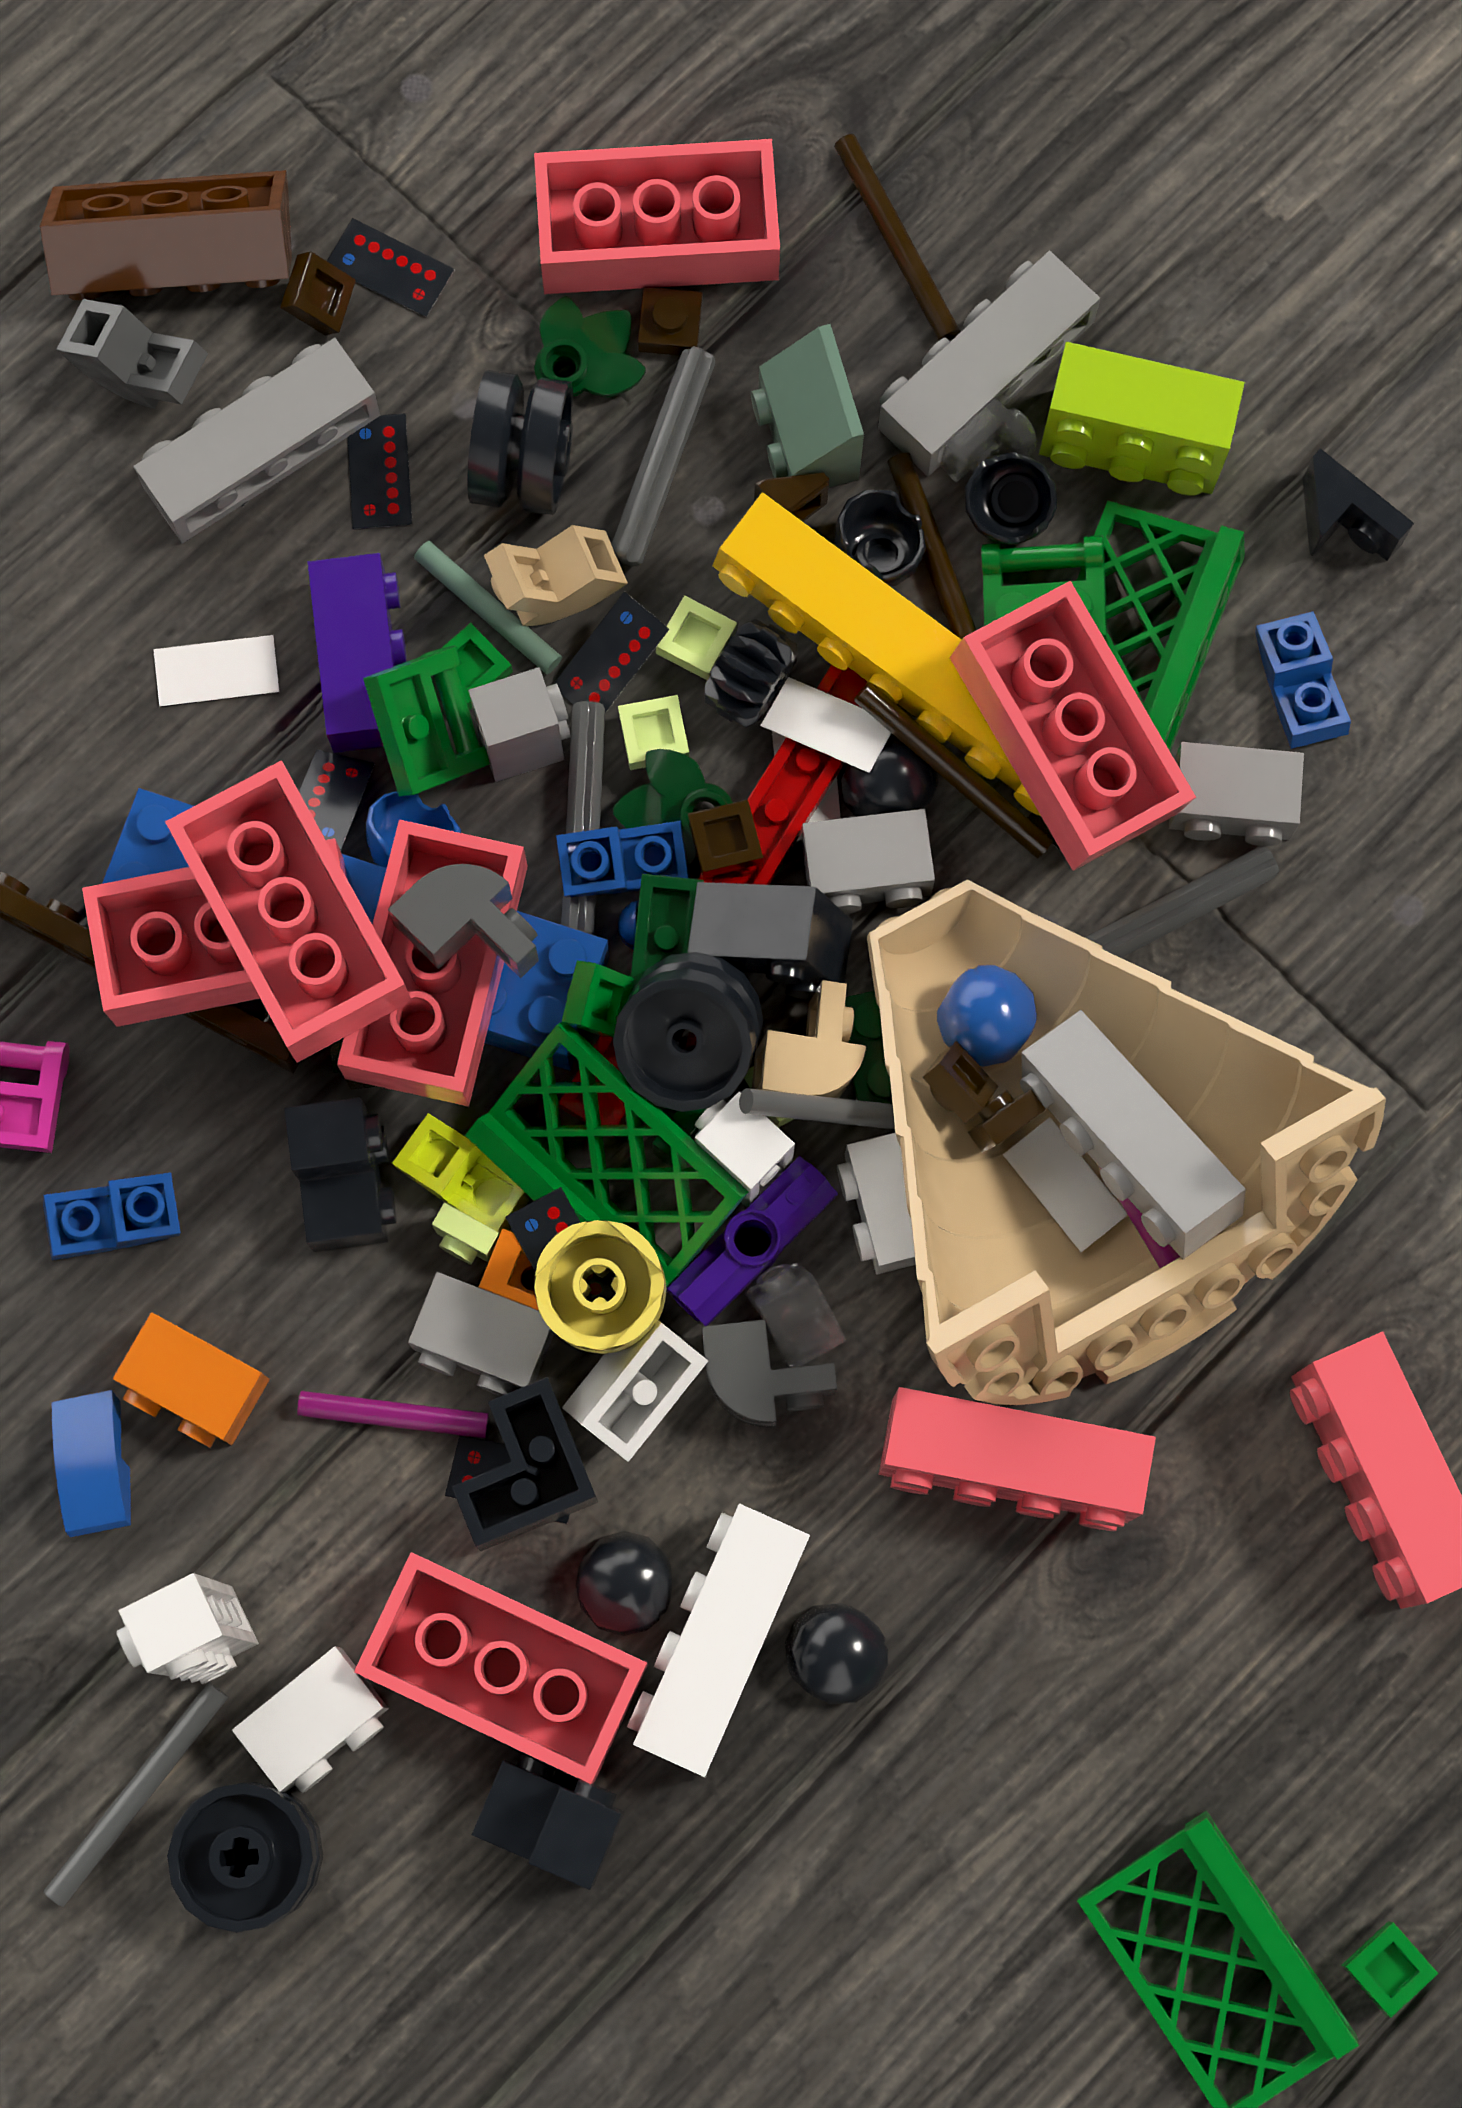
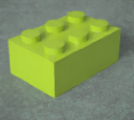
(1141, 419)

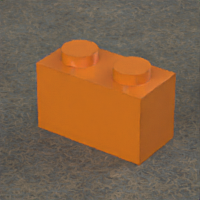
(191, 1380)

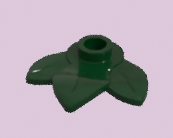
(589, 345)
(670, 796)

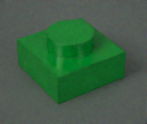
(479, 660)
(596, 998)
(1389, 1969)

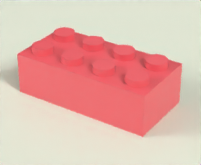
(657, 216)
(1071, 725)
(289, 911)
(163, 947)
(439, 1036)
(1016, 1457)
(1388, 1468)
(501, 1668)

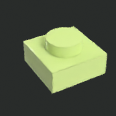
(696, 637)
(650, 727)
(464, 1235)

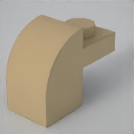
(556, 578)
(817, 1062)

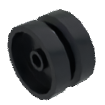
(512, 441)
(655, 1037)
(207, 1865)

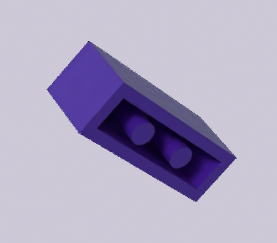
(353, 642)

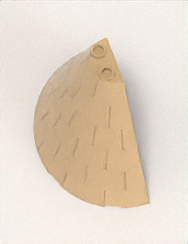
(999, 1279)

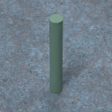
(487, 607)

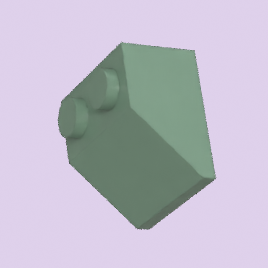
(810, 411)

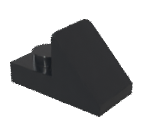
(1340, 498)

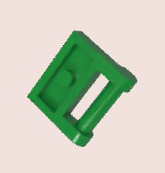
(1004, 599)
(414, 724)

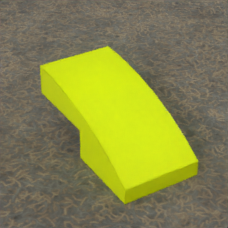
(460, 1174)

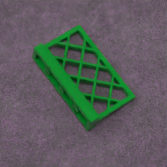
(1199, 608)
(541, 1164)
(1264, 1936)

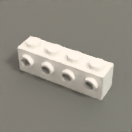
(187, 1630)
(720, 1640)

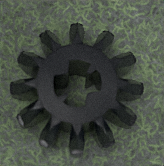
(750, 672)

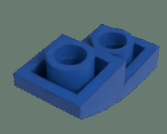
(1301, 680)
(615, 859)
(111, 1216)
(89, 1464)

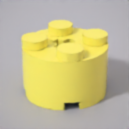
(563, 1288)

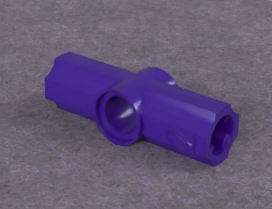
(779, 1212)

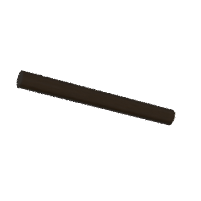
(896, 237)
(935, 553)
(953, 770)

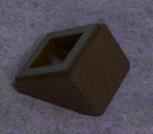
(797, 494)

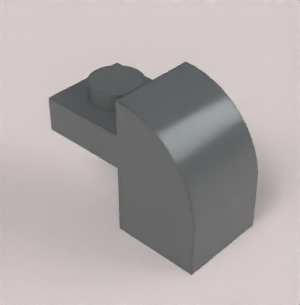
(129, 358)
(456, 904)
(747, 1386)

